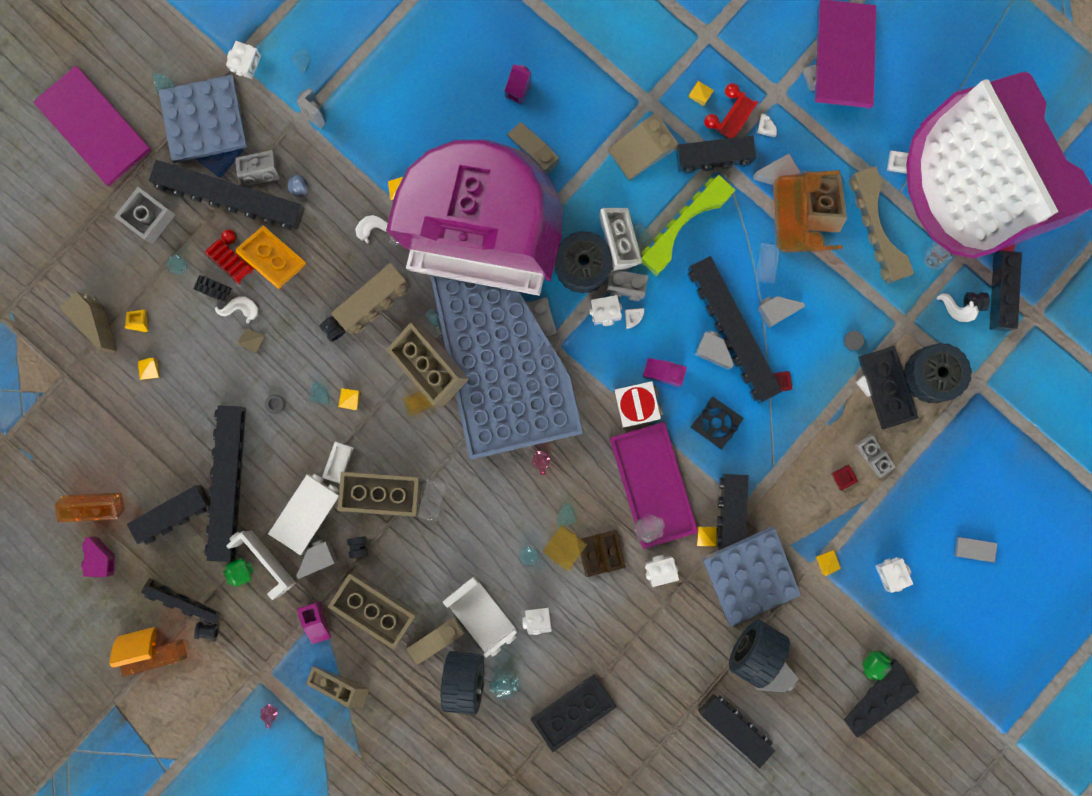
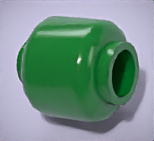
(238, 572)
(876, 665)

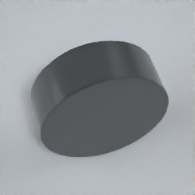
(853, 340)
(275, 404)

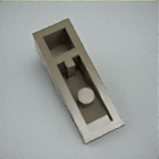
(534, 147)
(436, 640)
(338, 687)

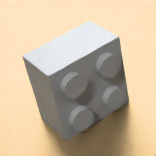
(144, 215)

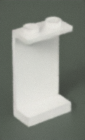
(304, 513)
(267, 559)
(481, 616)

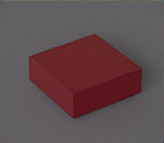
(784, 380)
(844, 477)

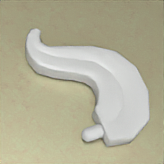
(367, 224)
(247, 306)
(960, 314)

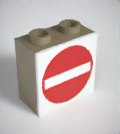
(637, 404)

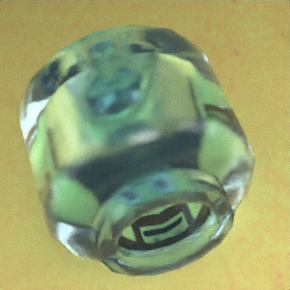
(504, 685)

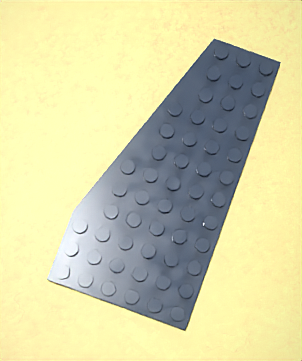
(516, 380)

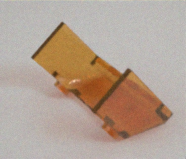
(792, 212)

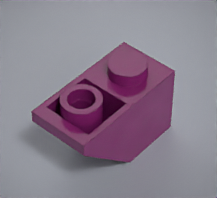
(518, 84)
(97, 558)
(314, 622)

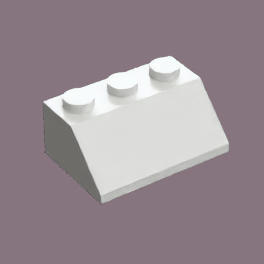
(620, 237)

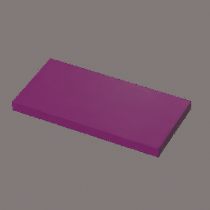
(845, 53)
(92, 126)
(653, 481)

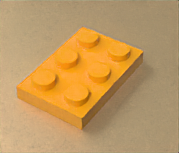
(270, 257)

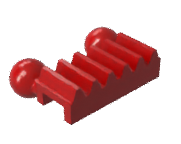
(737, 115)
(227, 259)

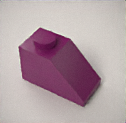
(665, 372)

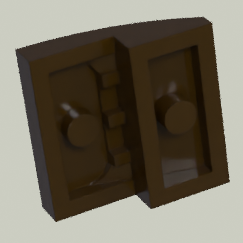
(602, 553)

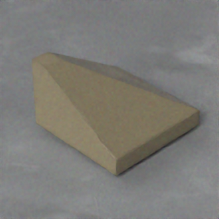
(251, 340)

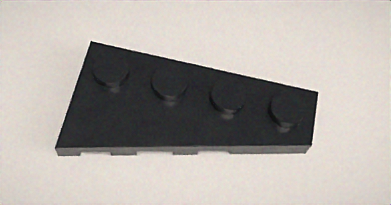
(179, 601)
(881, 700)

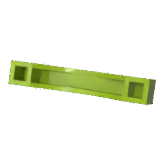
(713, 197)

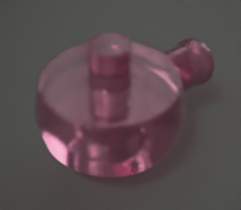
(541, 461)
(268, 715)

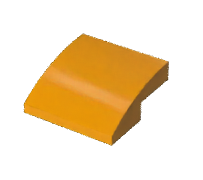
(133, 647)

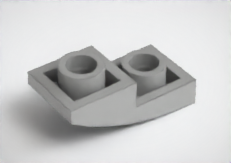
(875, 456)

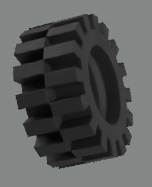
(212, 288)

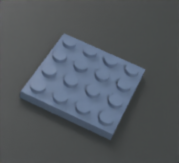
(202, 119)
(751, 576)

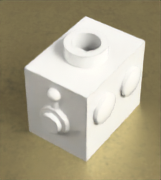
(243, 60)
(605, 310)
(661, 570)
(894, 574)
(537, 621)

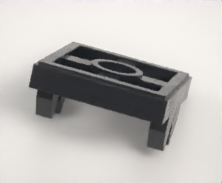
(721, 441)

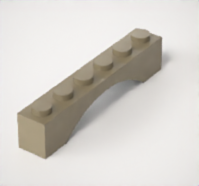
(893, 263)

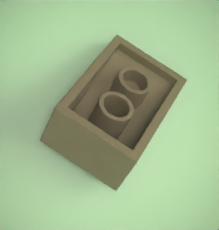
(643, 146)
(827, 205)
(90, 320)

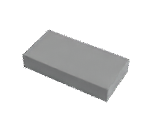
(975, 549)

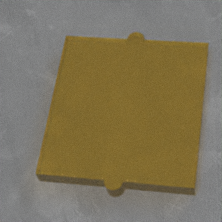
(564, 548)

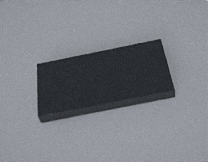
(888, 387)
(573, 713)

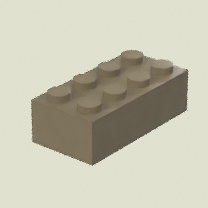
(371, 300)
(427, 364)
(379, 494)
(372, 610)

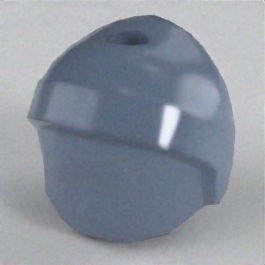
(297, 185)

